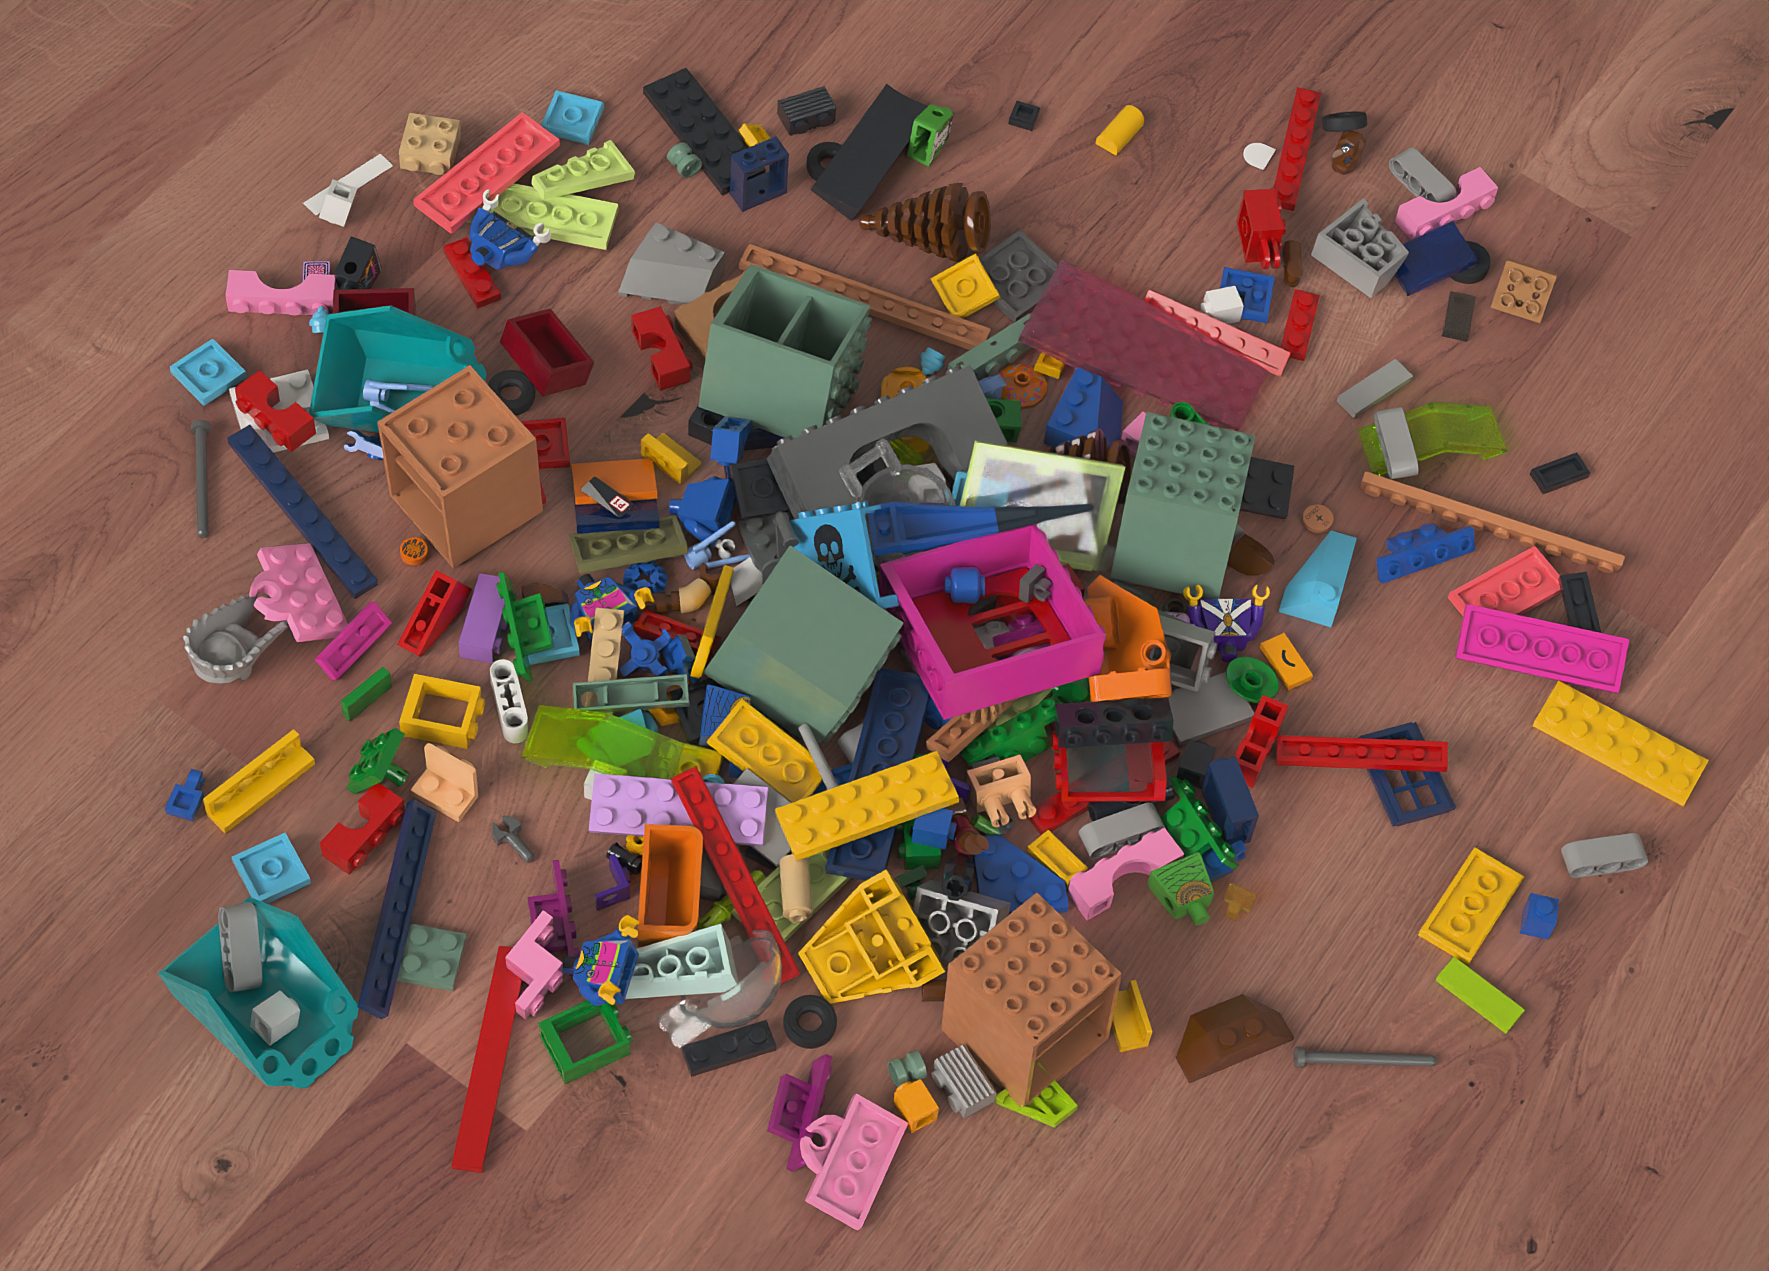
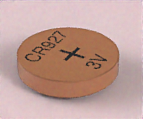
(1317, 518)

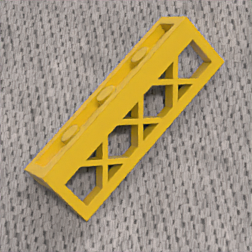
(258, 782)

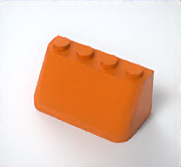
(669, 882)

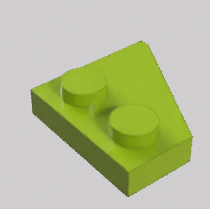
(1049, 1108)

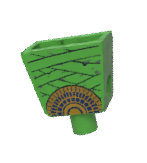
(1183, 888)

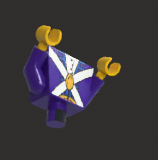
(1232, 619)

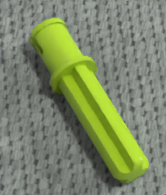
(722, 910)

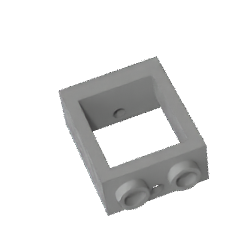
(1182, 676)

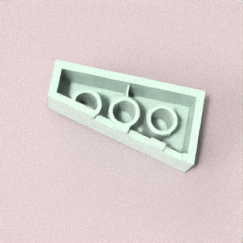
(685, 966)

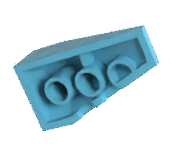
(1320, 581)

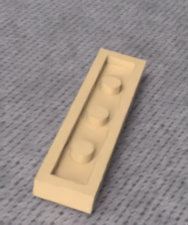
(605, 649)

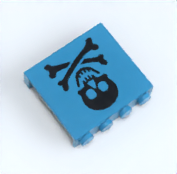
(842, 546)

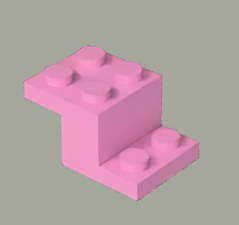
(535, 966)

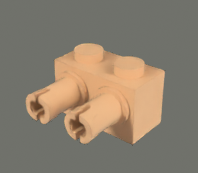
(999, 785)

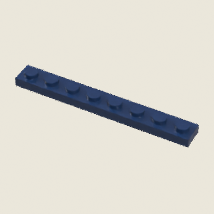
(302, 511)
(397, 910)

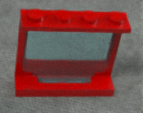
(1110, 772)

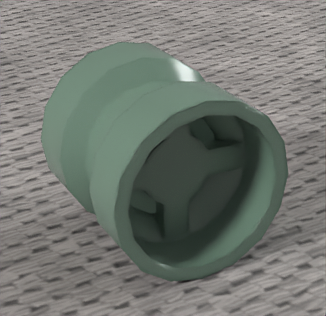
(682, 158)
(907, 1068)

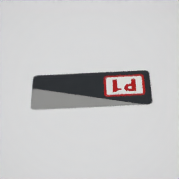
(607, 496)

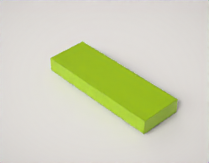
(1480, 995)

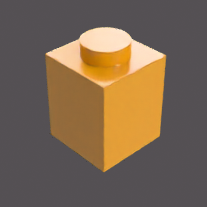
(915, 1105)

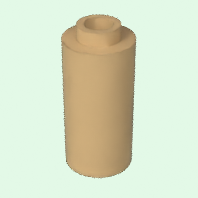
(795, 888)

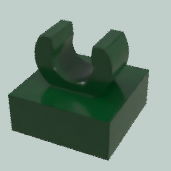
(911, 880)

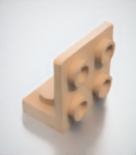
(446, 783)

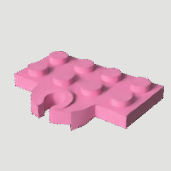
(297, 593)
(851, 1159)

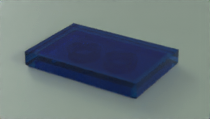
(1434, 258)
(597, 518)

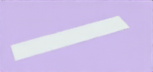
(355, 179)

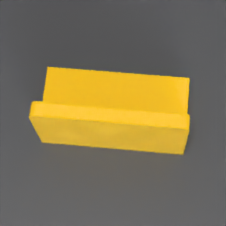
(670, 457)
(1130, 1019)

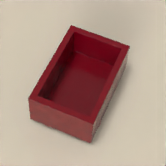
(371, 298)
(546, 352)

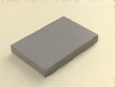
(1208, 710)
(775, 843)

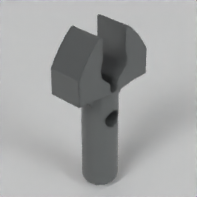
(512, 838)

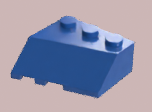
(1085, 407)

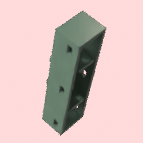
(989, 359)
(632, 693)

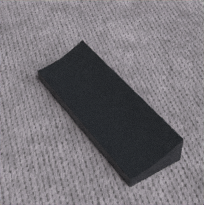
(868, 152)

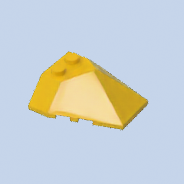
(871, 945)

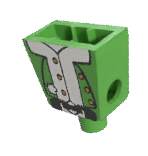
(931, 124)

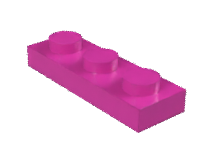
(353, 641)

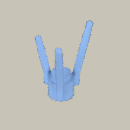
(379, 391)
(700, 552)

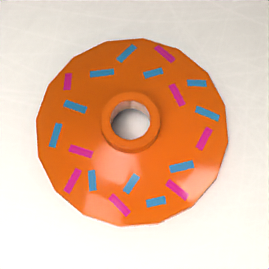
(1028, 392)

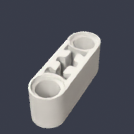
(515, 714)

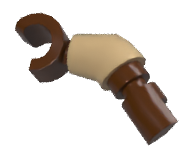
(689, 597)

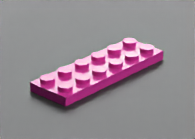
(1542, 648)

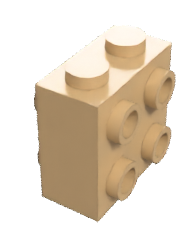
(429, 144)

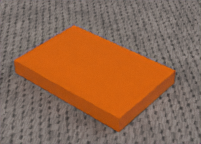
(629, 478)

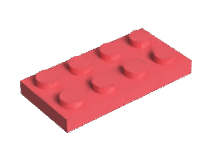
(1512, 586)

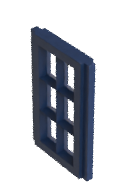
(1387, 793)

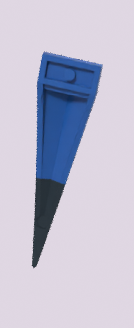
(923, 527)

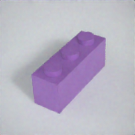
(483, 622)

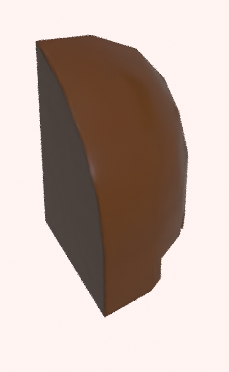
(1250, 557)

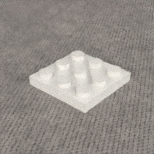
(292, 388)

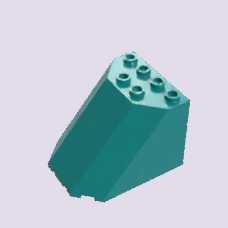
(386, 348)
(288, 964)

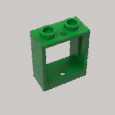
(572, 1017)

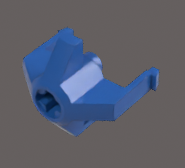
(644, 653)

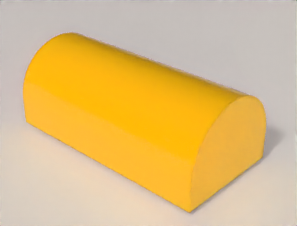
(1121, 129)

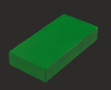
(366, 693)

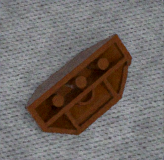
(1229, 1036)

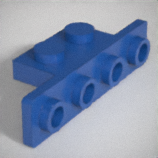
(1423, 549)

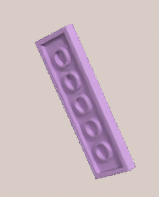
(627, 803)

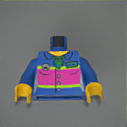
(604, 595)
(605, 965)

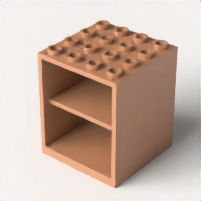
(461, 466)
(1028, 998)

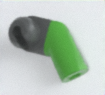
(985, 826)

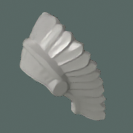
(221, 644)

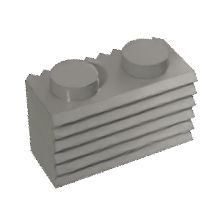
(963, 1082)

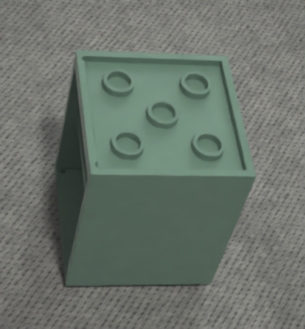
(783, 353)
(1182, 505)
(805, 647)

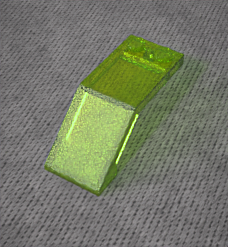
(1442, 429)
(600, 744)

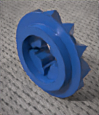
(658, 577)

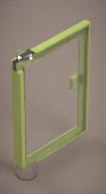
(1033, 478)

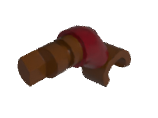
(966, 838)

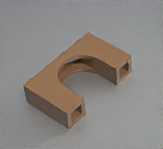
(695, 317)

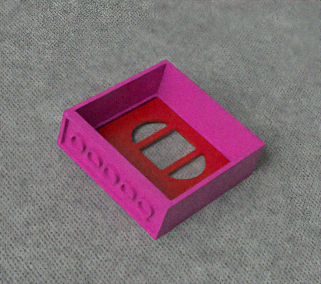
(941, 636)

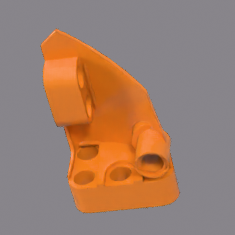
(1131, 634)

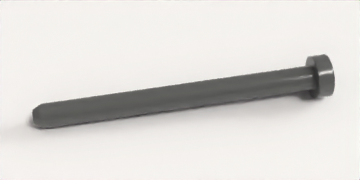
(200, 429)
(1302, 1057)

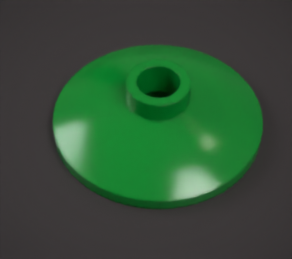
(1251, 679)

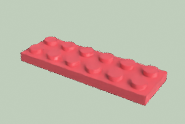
(489, 167)

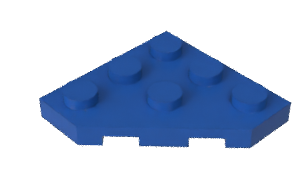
(1015, 877)

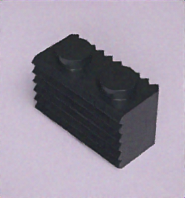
(806, 111)

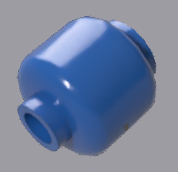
(965, 585)

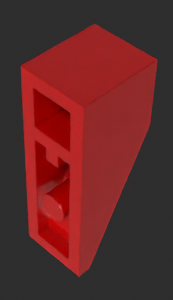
(434, 613)

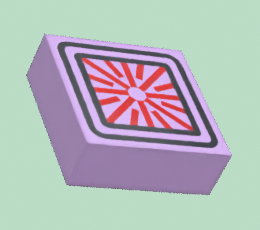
(316, 267)

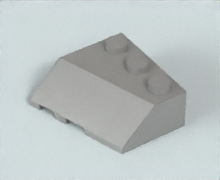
(1360, 249)
(672, 267)
(956, 924)

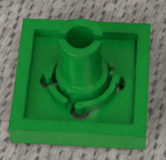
(377, 763)

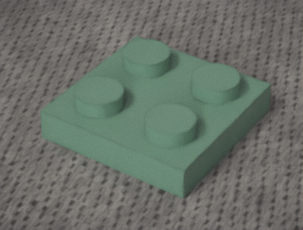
(432, 957)

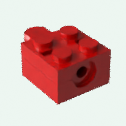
(1261, 227)

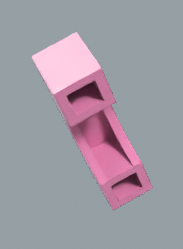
(1421, 216)
(249, 294)
(1093, 889)

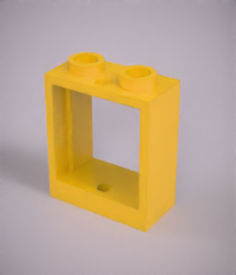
(437, 732)

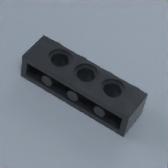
(1113, 722)

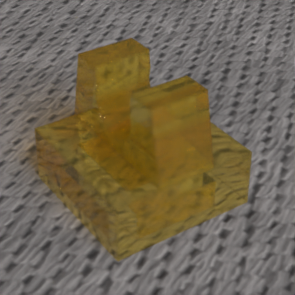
(1239, 900)

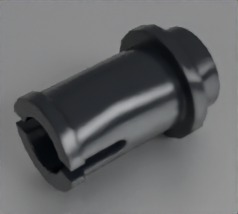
(627, 859)

